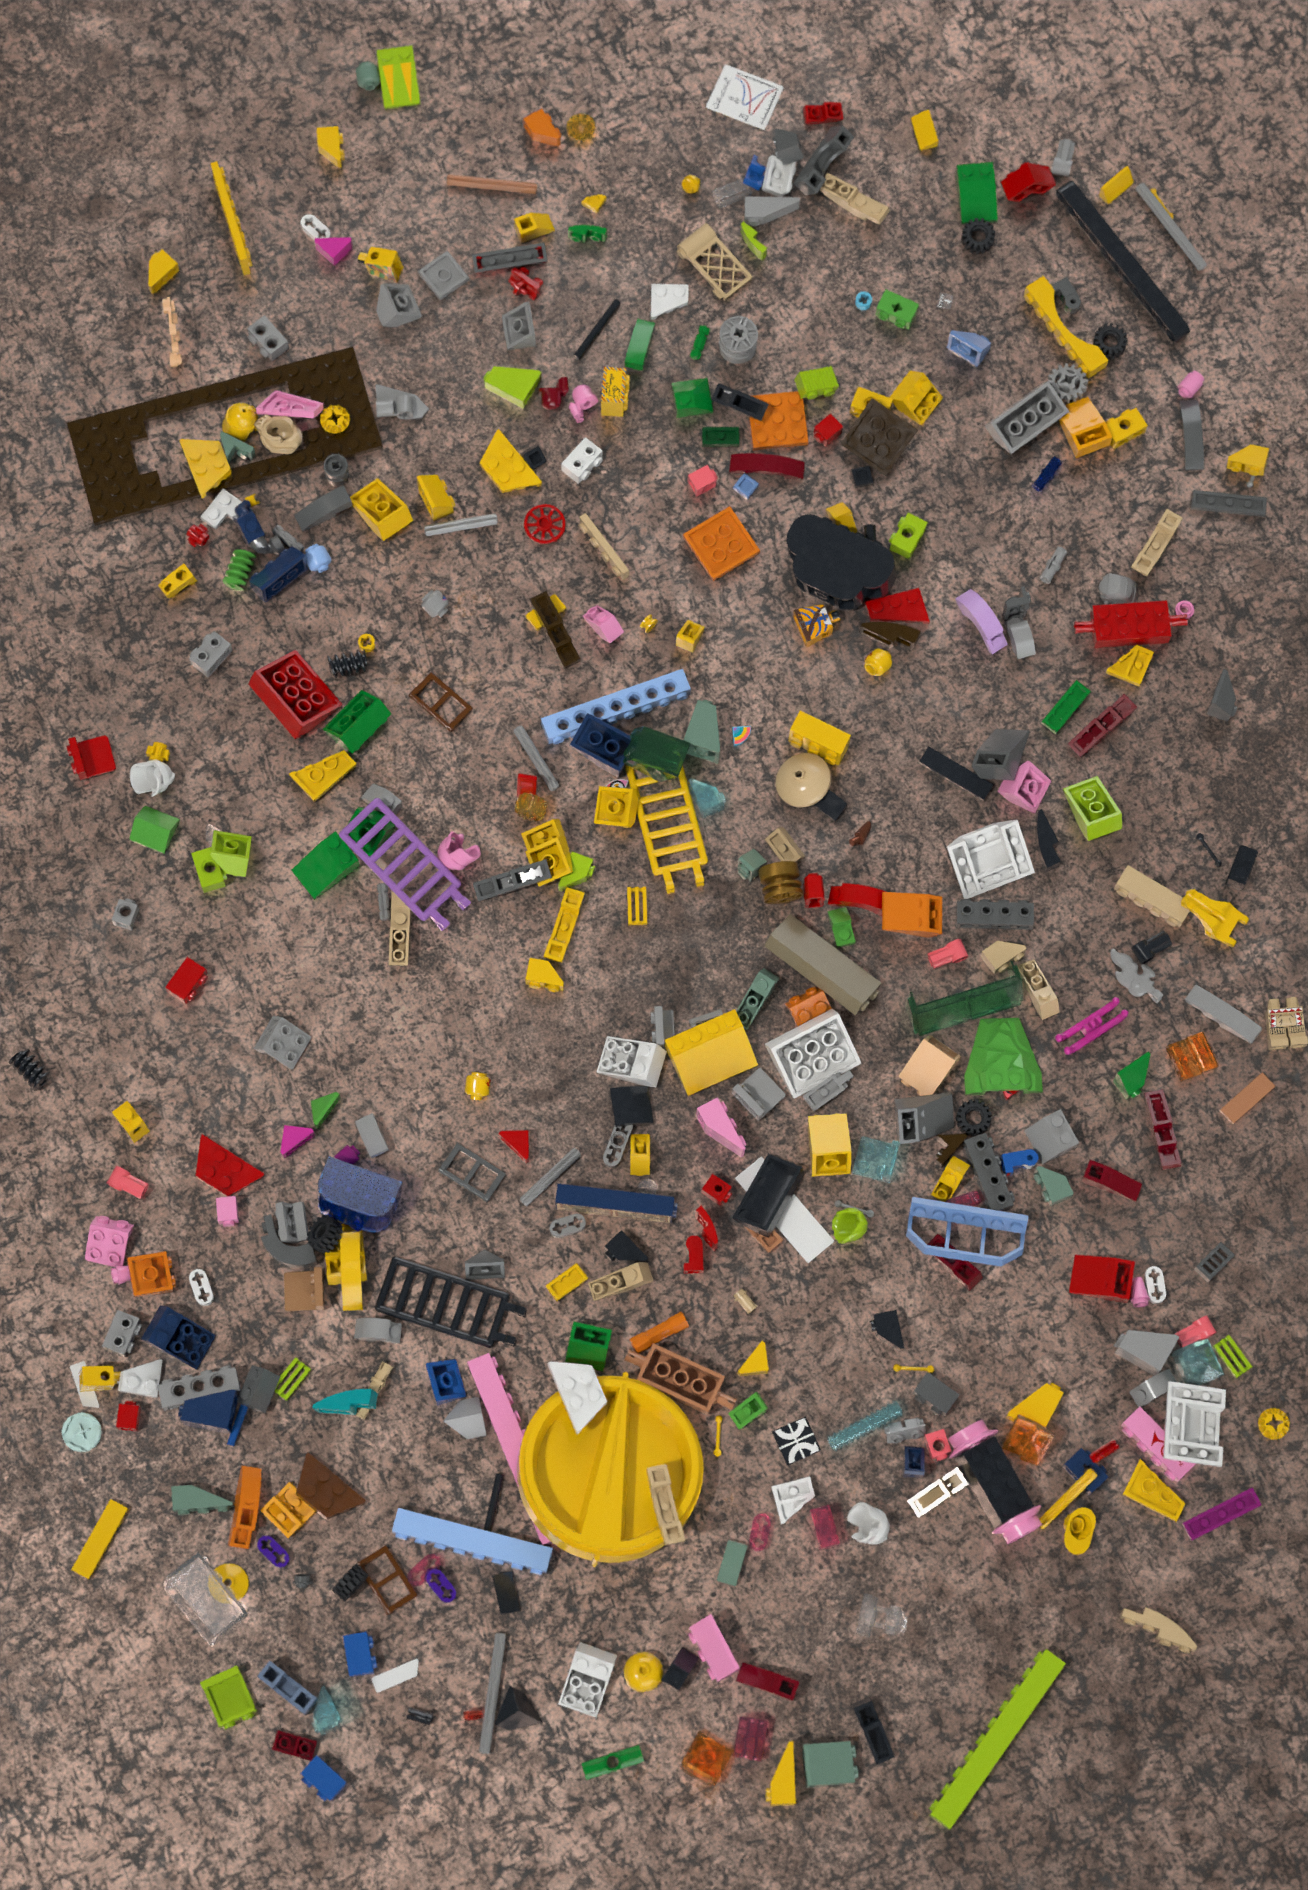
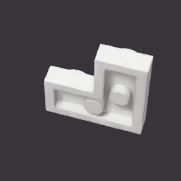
(220, 508)

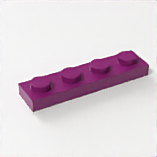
(1221, 1514)

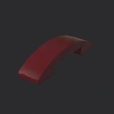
(767, 464)

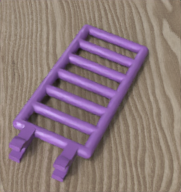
(384, 874)

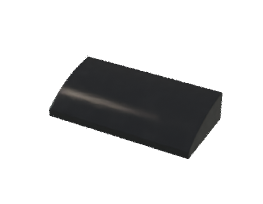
(768, 1195)

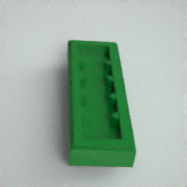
(1066, 707)

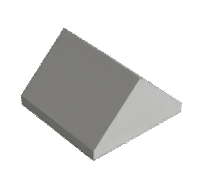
(519, 327)

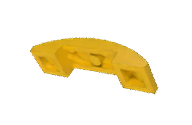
(564, 925)
(351, 1271)

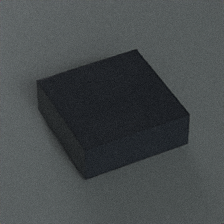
(862, 477)

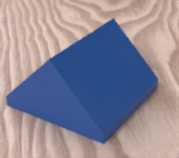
(445, 1381)

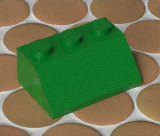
(357, 721)

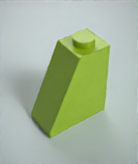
(513, 383)

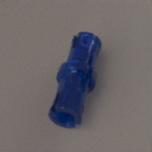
(1046, 474)

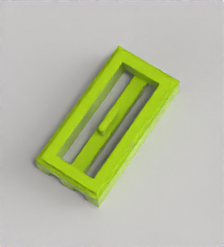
(1217, 1348)
(290, 1379)

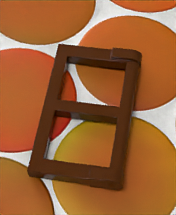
(432, 711)
(374, 1587)

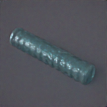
(864, 1426)

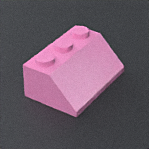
(713, 1649)

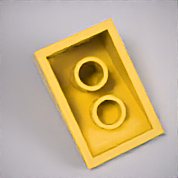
(381, 509)
(782, 1786)

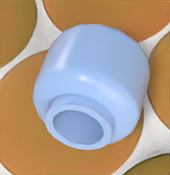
(317, 558)

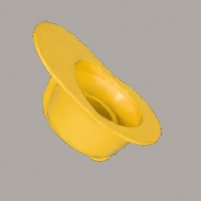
(1079, 1530)

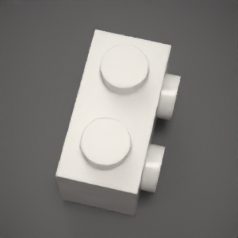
(582, 461)

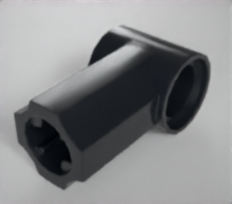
(1147, 949)

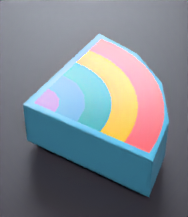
(740, 734)

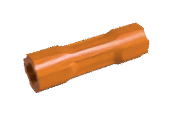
(663, 1330)

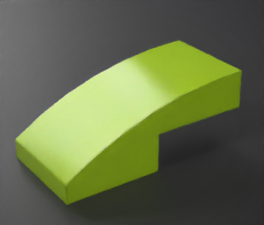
(750, 238)

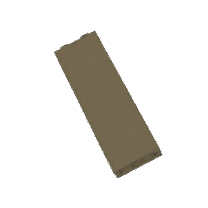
(823, 965)

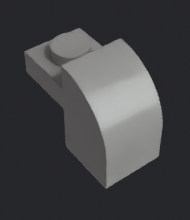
(1021, 637)
(377, 1330)
(1152, 1388)

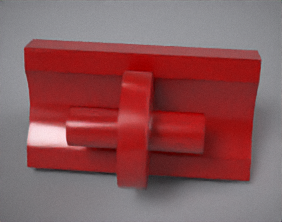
(523, 284)

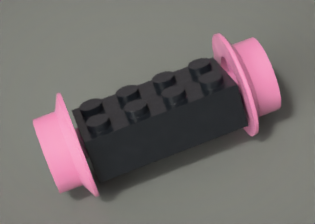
(994, 1482)

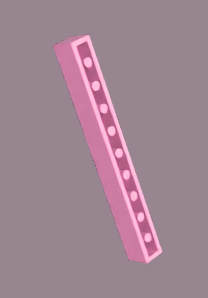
(500, 1413)

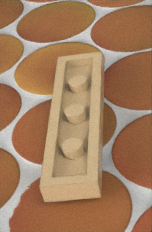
(599, 541)

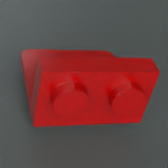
(91, 756)

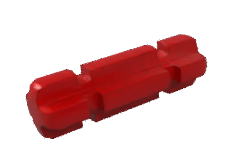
(1104, 1451)

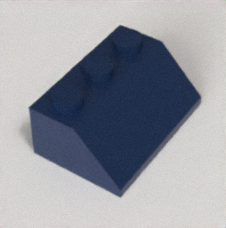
(278, 573)

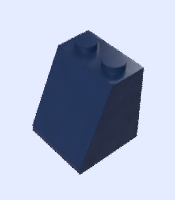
(210, 1412)

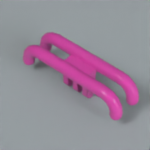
(1092, 1027)

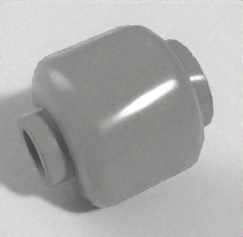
(435, 603)

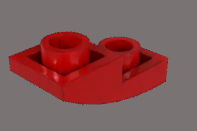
(823, 114)

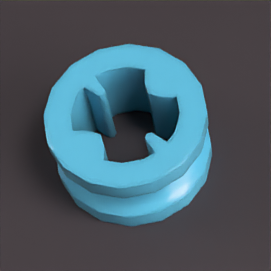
(861, 306)

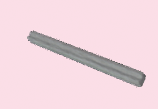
(1171, 226)
(492, 1693)

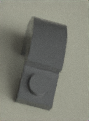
(289, 1256)

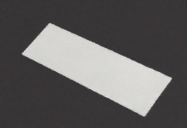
(796, 1221)

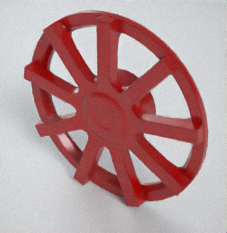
(544, 524)

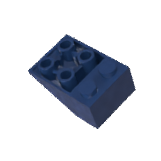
(178, 1337)

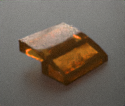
(1192, 1056)
(1028, 1440)

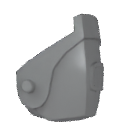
(1118, 589)

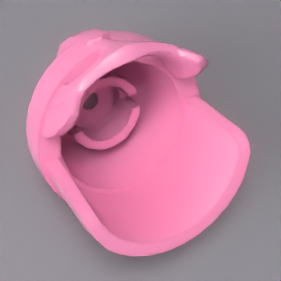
(453, 854)

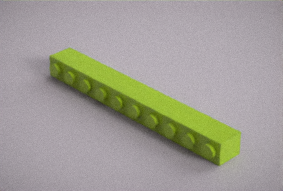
(997, 1739)

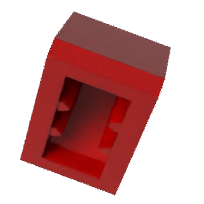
(518, 1142)

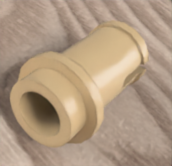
(745, 1301)

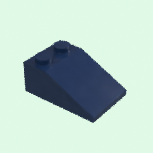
(601, 744)

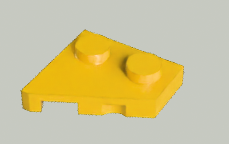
(1132, 665)

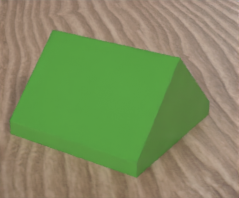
(153, 829)

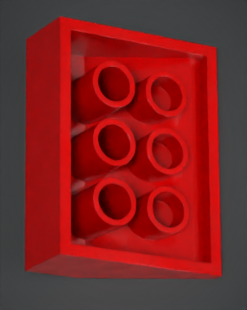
(294, 693)

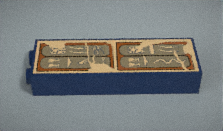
(615, 1203)

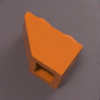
(540, 128)

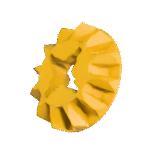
(329, 425)
(1268, 1430)

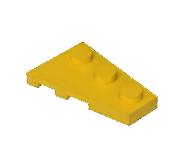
(322, 776)
(1152, 1493)

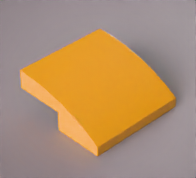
(288, 1511)

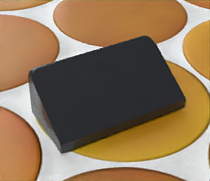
(831, 805)
(506, 1593)

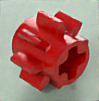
(197, 535)

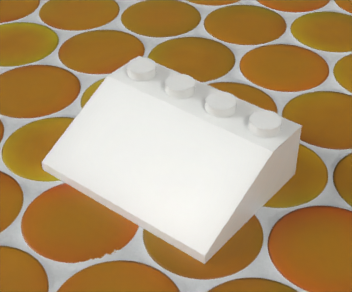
(813, 1052)

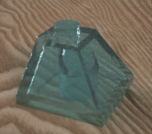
(1197, 1363)
(325, 1714)

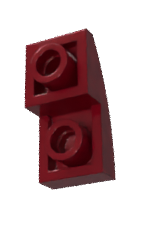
(293, 1745)

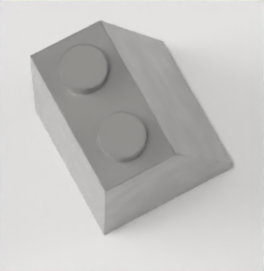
(1145, 1349)

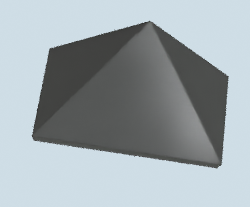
(484, 1266)

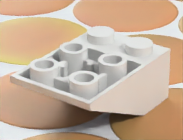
(632, 1061)
(587, 1679)

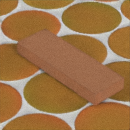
(1247, 1098)

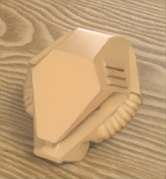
(282, 439)

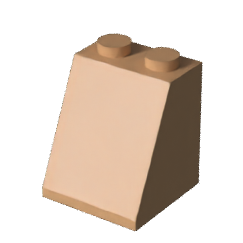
(929, 1066)

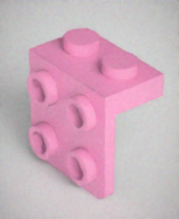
(108, 1241)

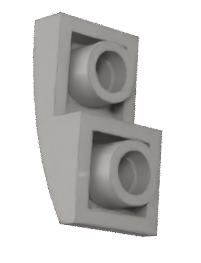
(371, 1135)

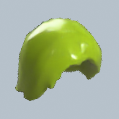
(849, 1225)

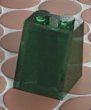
(655, 753)

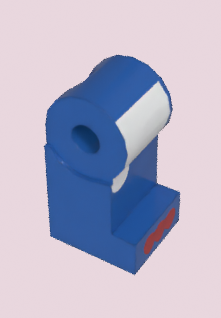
(1019, 1159)

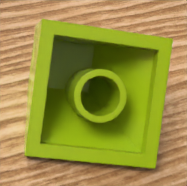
(231, 852)

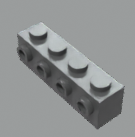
(994, 914)
(988, 1173)

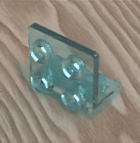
(875, 1159)

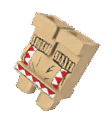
(1285, 1025)

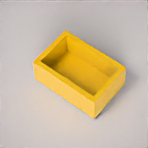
(819, 738)

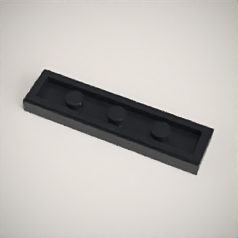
(955, 773)

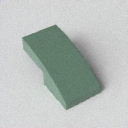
(732, 1562)

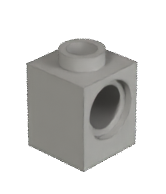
(128, 921)

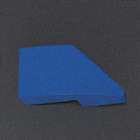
(754, 174)

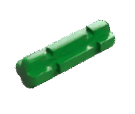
(699, 342)

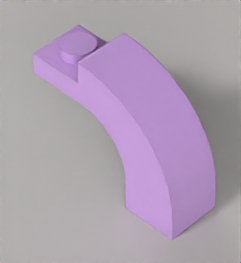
(982, 616)

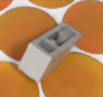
(765, 209)

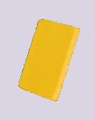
(924, 130)
(1116, 185)

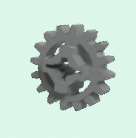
(1068, 381)

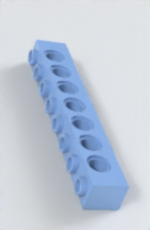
(604, 704)

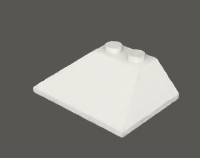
(990, 858)
(1193, 1424)

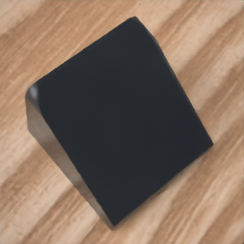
(534, 456)

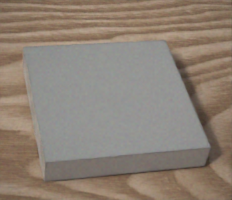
(443, 275)

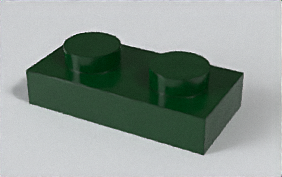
(720, 436)

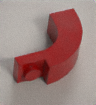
(856, 896)

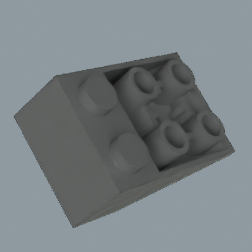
(1000, 754)
(923, 1116)

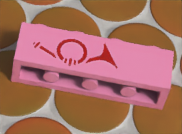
(1151, 1439)

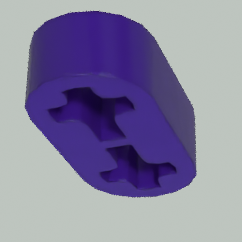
(277, 1548)
(437, 1587)

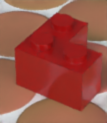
(1027, 180)

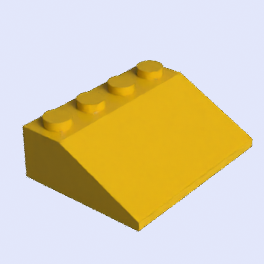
(710, 1052)

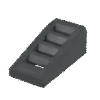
(1203, 1272)

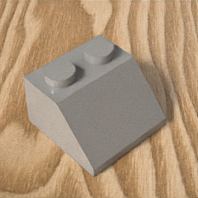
(1051, 1137)

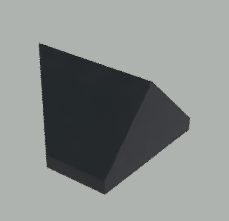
(516, 1711)

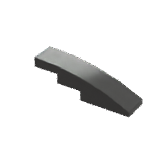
(512, 880)

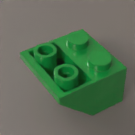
(588, 1345)

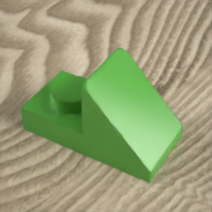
(841, 927)
(748, 1410)

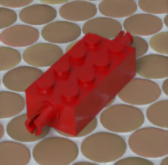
(1130, 624)

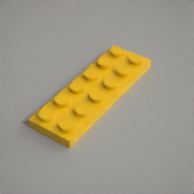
(231, 217)

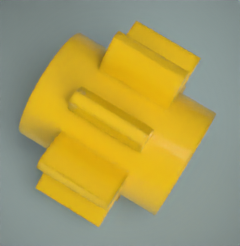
(158, 752)

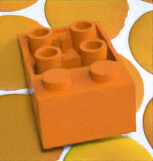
(912, 914)

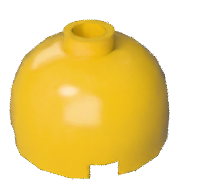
(643, 1672)

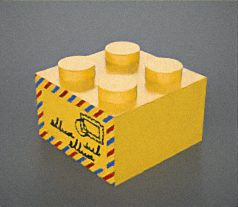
(614, 392)

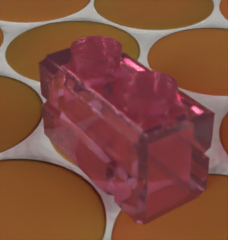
(824, 1527)
(750, 1739)

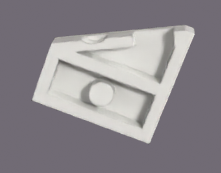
(792, 1496)

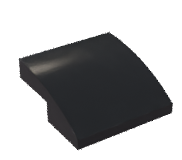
(631, 1106)

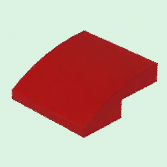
(709, 1232)

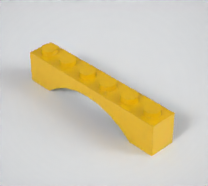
(1086, 355)

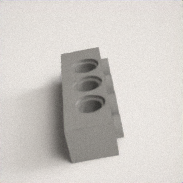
(168, 1387)

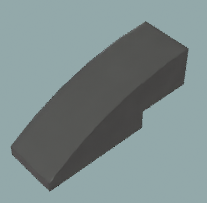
(323, 508)

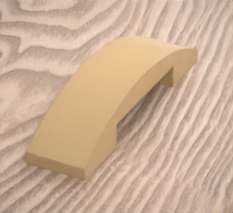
(1157, 543)
(664, 1505)

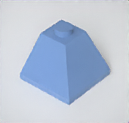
(969, 346)

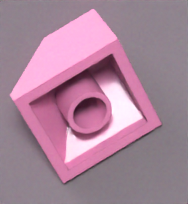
(1026, 788)

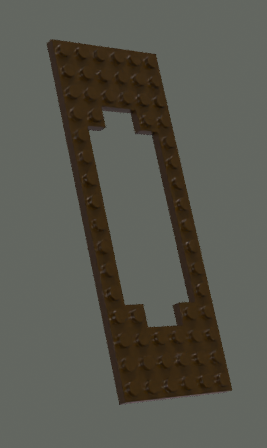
(109, 465)

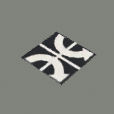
(796, 1441)

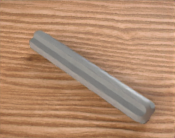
(461, 524)
(536, 758)
(550, 1177)

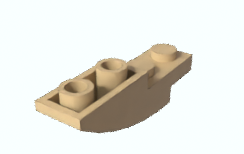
(852, 200)
(399, 931)
(1167, 1630)

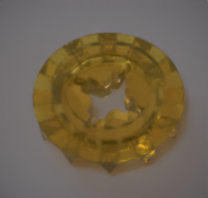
(586, 121)

